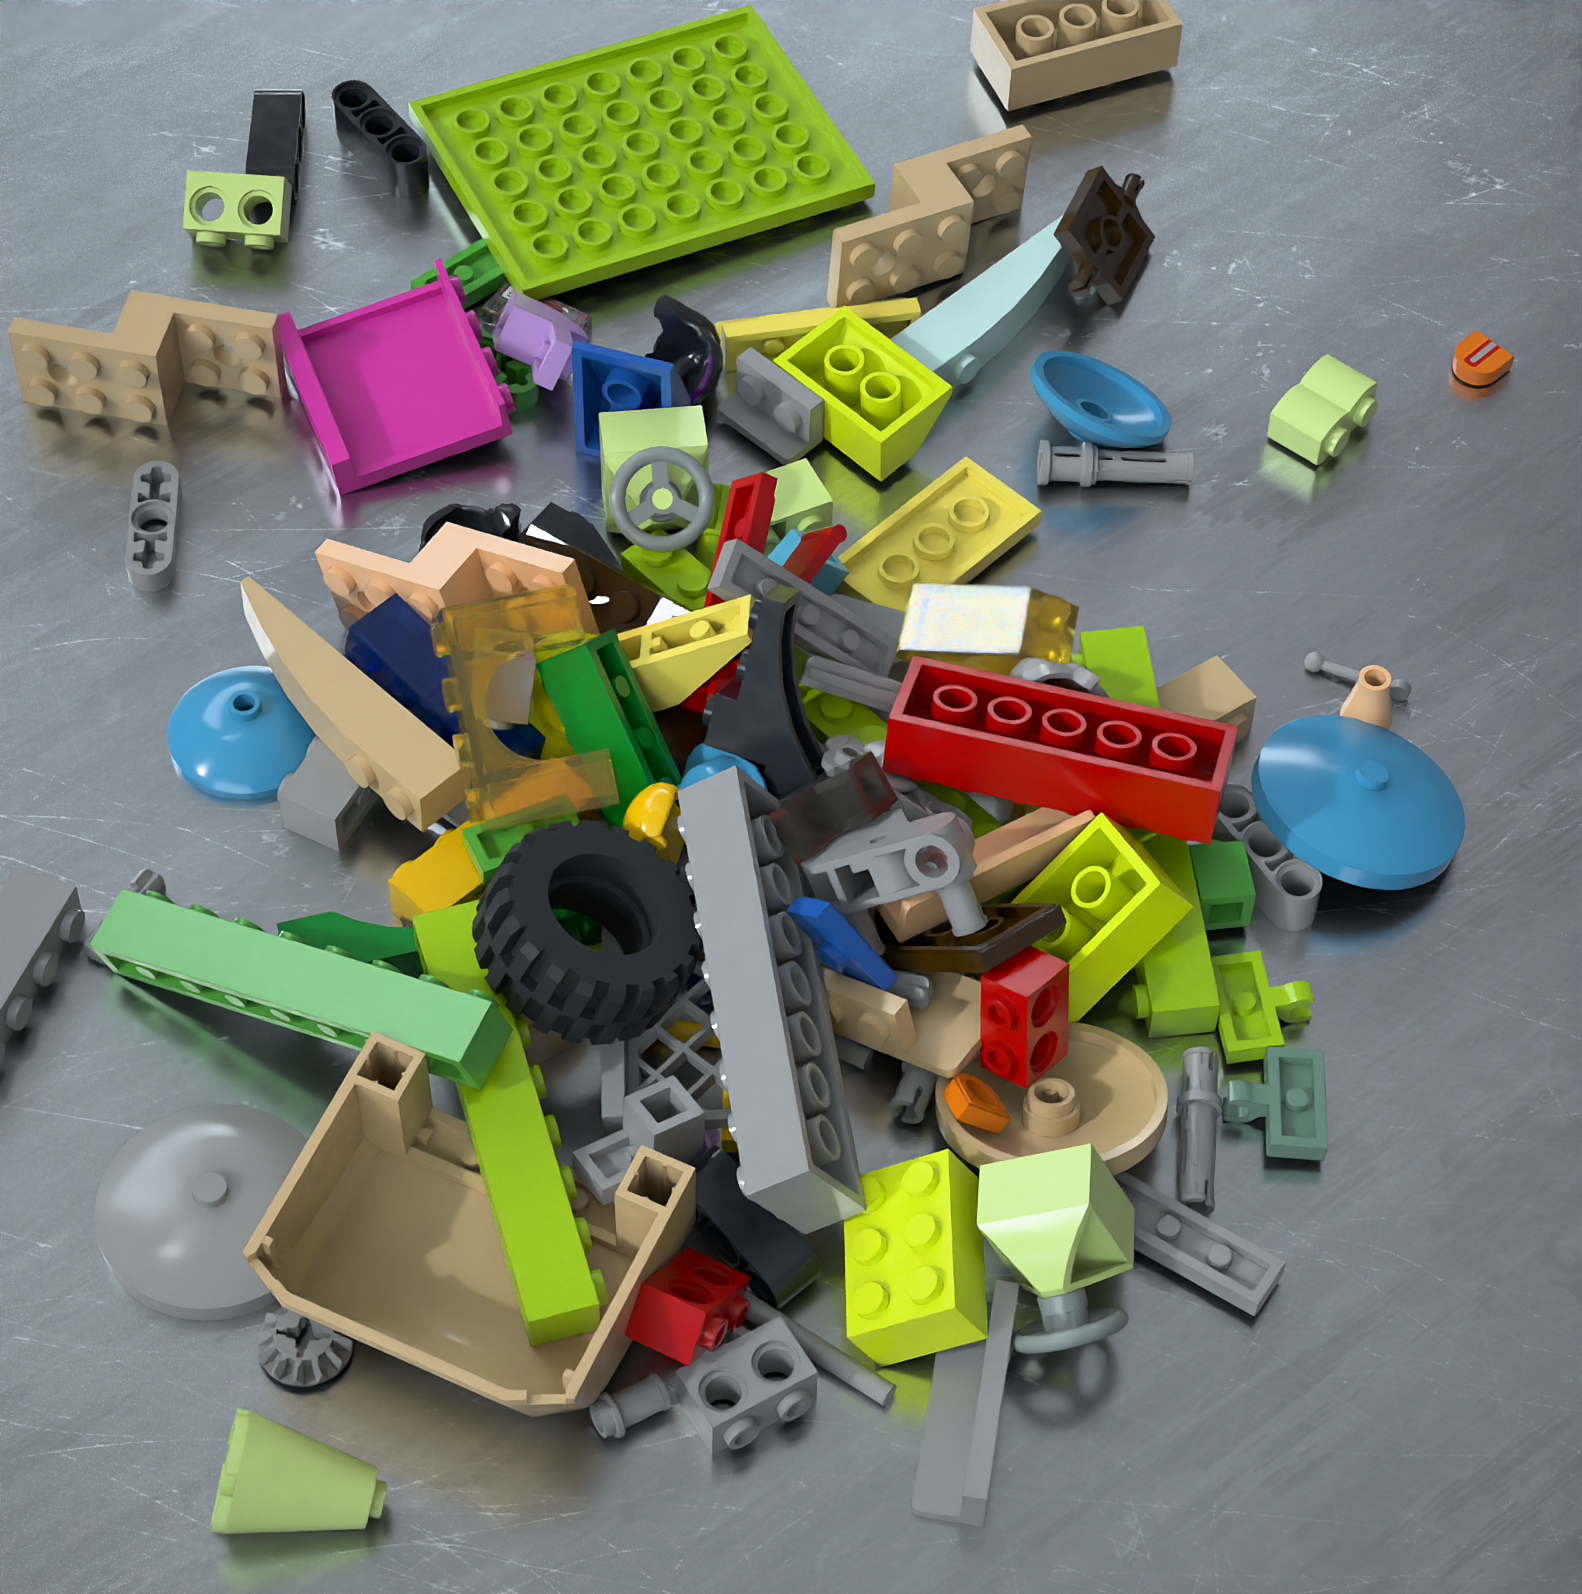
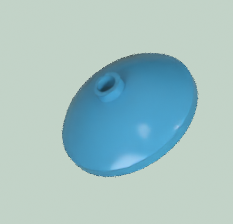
(1099, 401)
(232, 749)

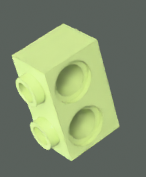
(239, 196)

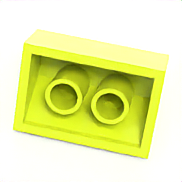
(872, 391)

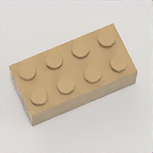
(1070, 46)

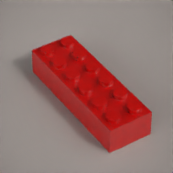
(1059, 749)

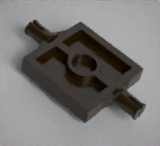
(1105, 235)

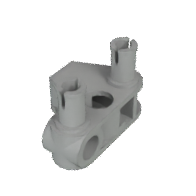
(896, 861)

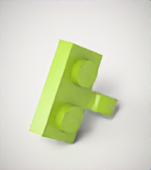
(1252, 1007)

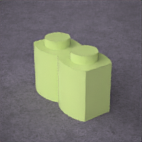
(1323, 410)

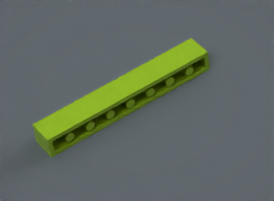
(1177, 975)
(517, 1154)

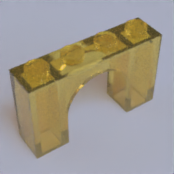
(507, 786)

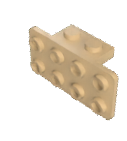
(932, 1037)

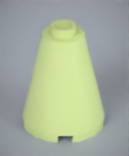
(291, 1482)

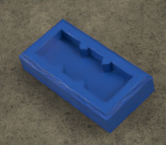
(840, 943)

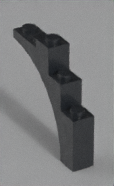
(765, 712)

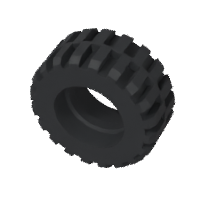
(554, 975)

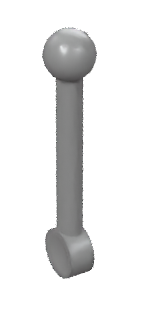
(1316, 662)

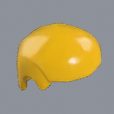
(654, 818)

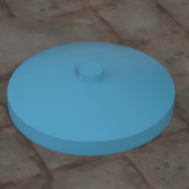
(1358, 802)

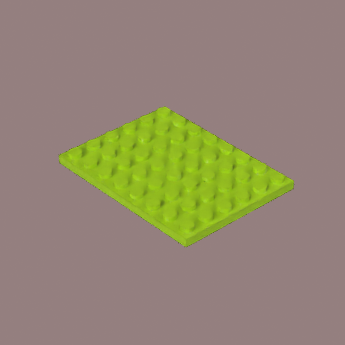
(639, 152)

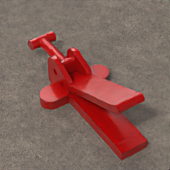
(749, 519)

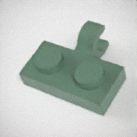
(1289, 1100)

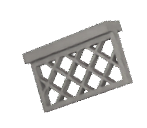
(623, 1064)

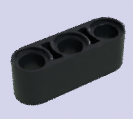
(277, 135)
(380, 139)
(748, 1234)

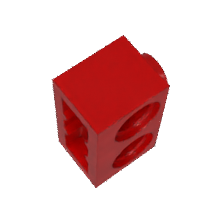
(1024, 1016)
(689, 1306)

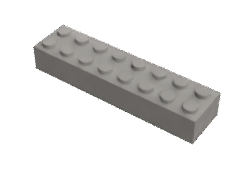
(768, 1008)

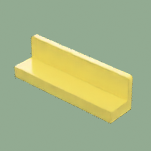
(778, 332)

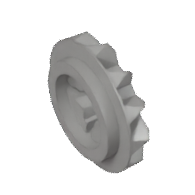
(281, 1358)

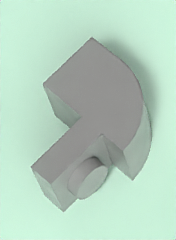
(655, 1117)

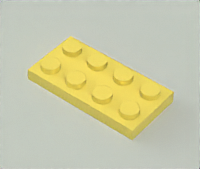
(938, 537)

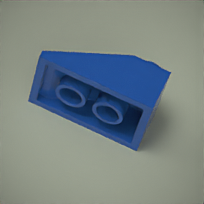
(618, 382)

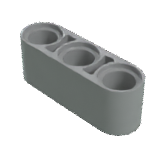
(1278, 872)

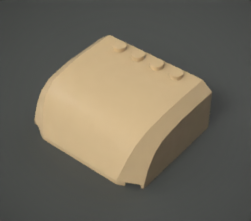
(400, 1248)

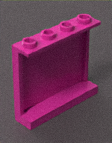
(397, 383)

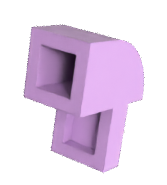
(538, 338)

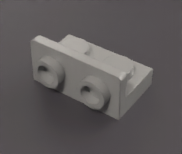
(773, 409)

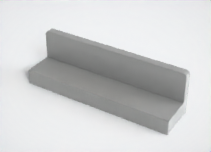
(965, 1419)

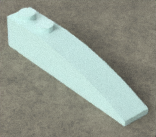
(986, 312)

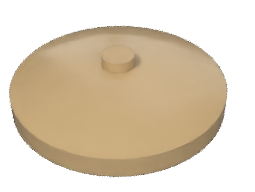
(1096, 1095)

